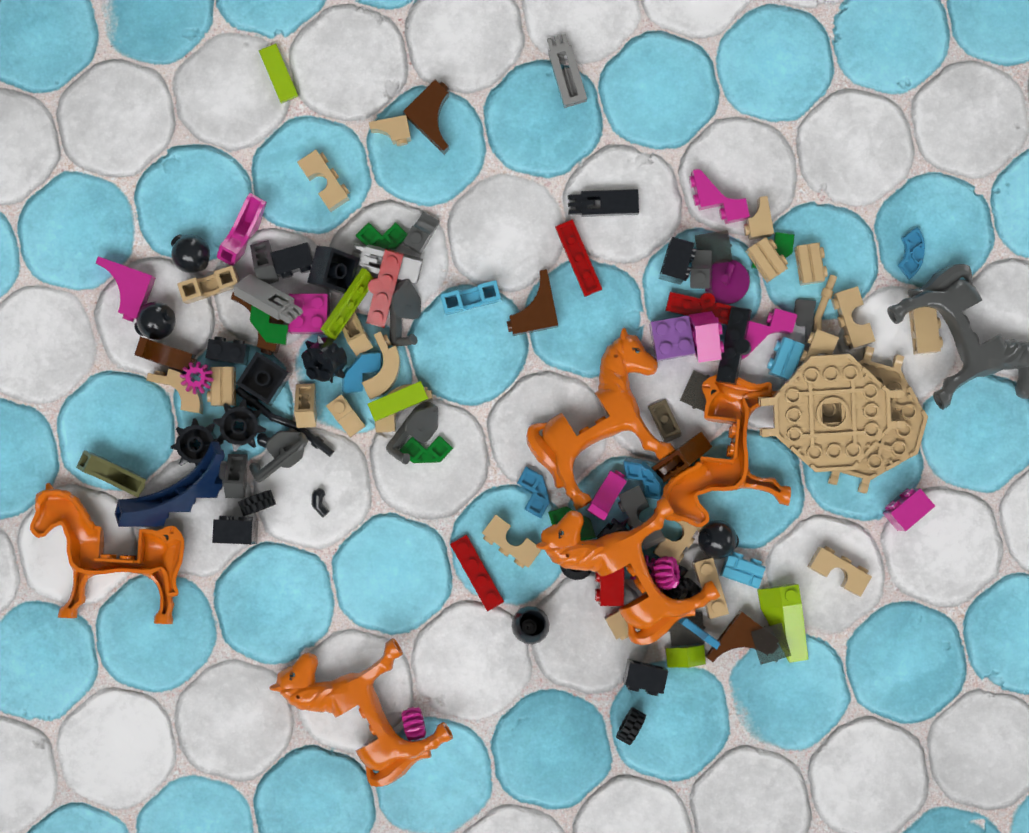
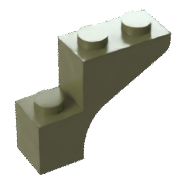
(111, 473)

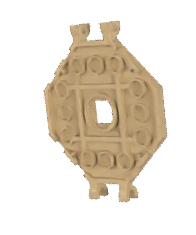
(863, 412)
(898, 443)

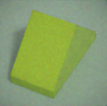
(685, 656)

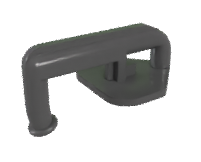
(406, 305)
(419, 424)
(286, 449)

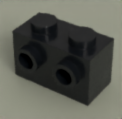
(292, 260)
(227, 351)

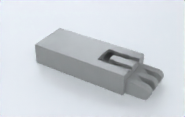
(567, 79)
(409, 269)
(267, 298)

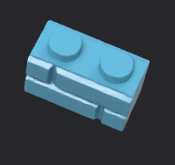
(786, 358)
(742, 570)

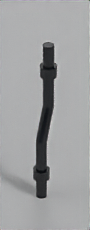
(254, 402)

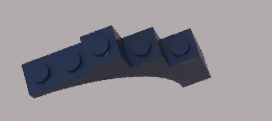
(155, 508)

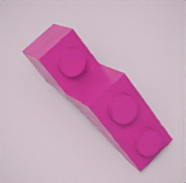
(709, 196)
(243, 229)
(778, 322)

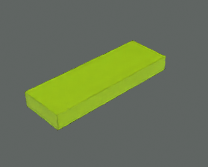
(278, 73)
(397, 401)

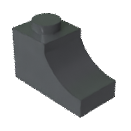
(421, 233)
(263, 262)
(701, 270)
(235, 476)

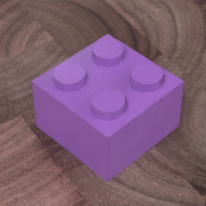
(672, 338)

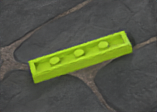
(347, 305)

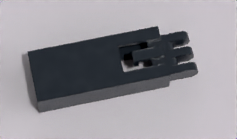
(611, 201)

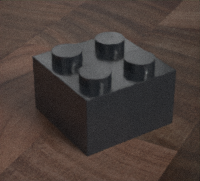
(676, 261)
(333, 269)
(263, 378)
(235, 531)
(645, 676)

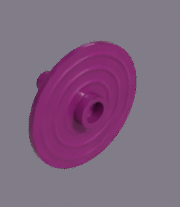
(729, 282)

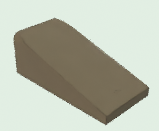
(665, 421)

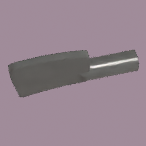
(805, 314)

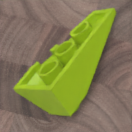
(784, 606)

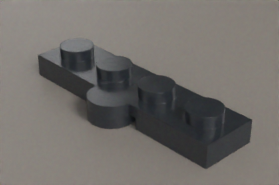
(734, 345)

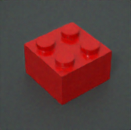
(610, 589)

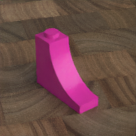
(133, 287)
(606, 495)

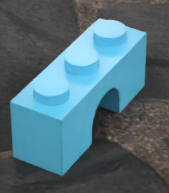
(471, 298)

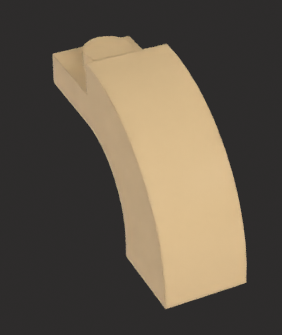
(189, 401)

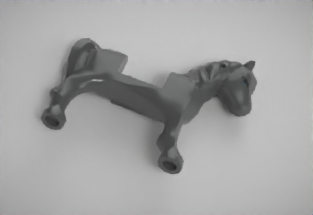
(951, 298)

